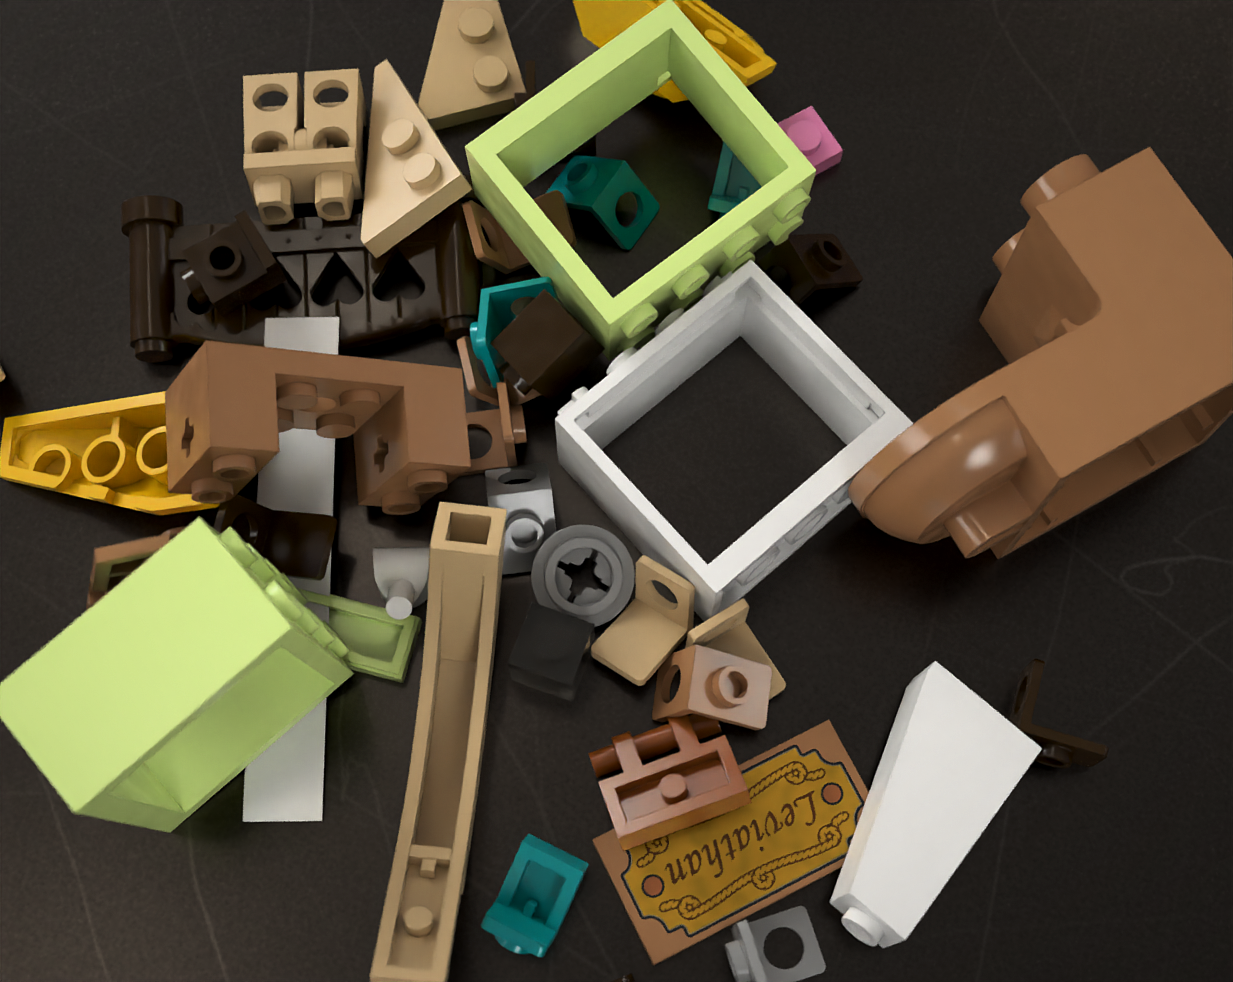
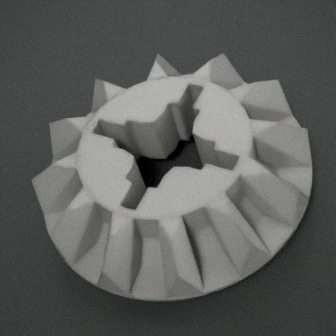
(611, 565)

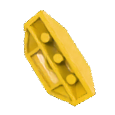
(745, 57)

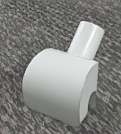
(402, 578)

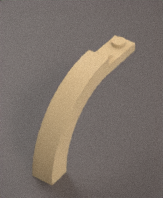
(447, 746)

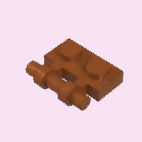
(673, 790)

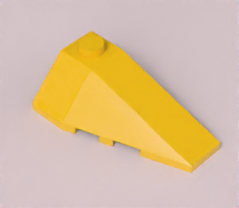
(97, 453)

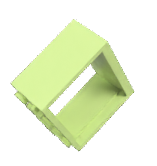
(588, 100)
(173, 681)

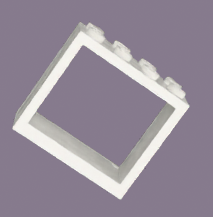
(685, 341)

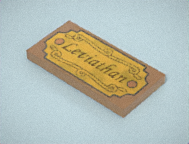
(740, 862)

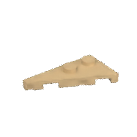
(470, 66)
(406, 169)

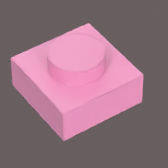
(813, 139)

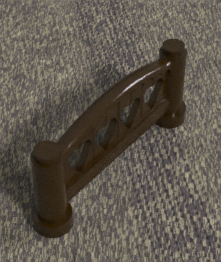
(305, 248)

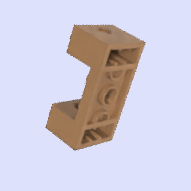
(239, 397)

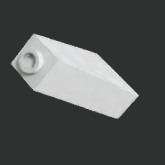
(929, 802)

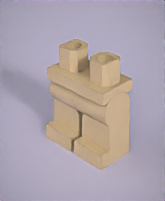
(306, 146)

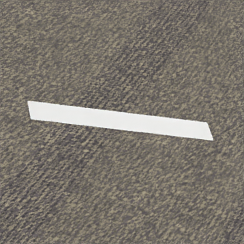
(289, 775)

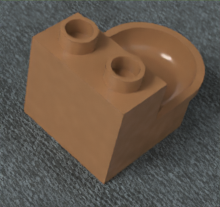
(1114, 358)

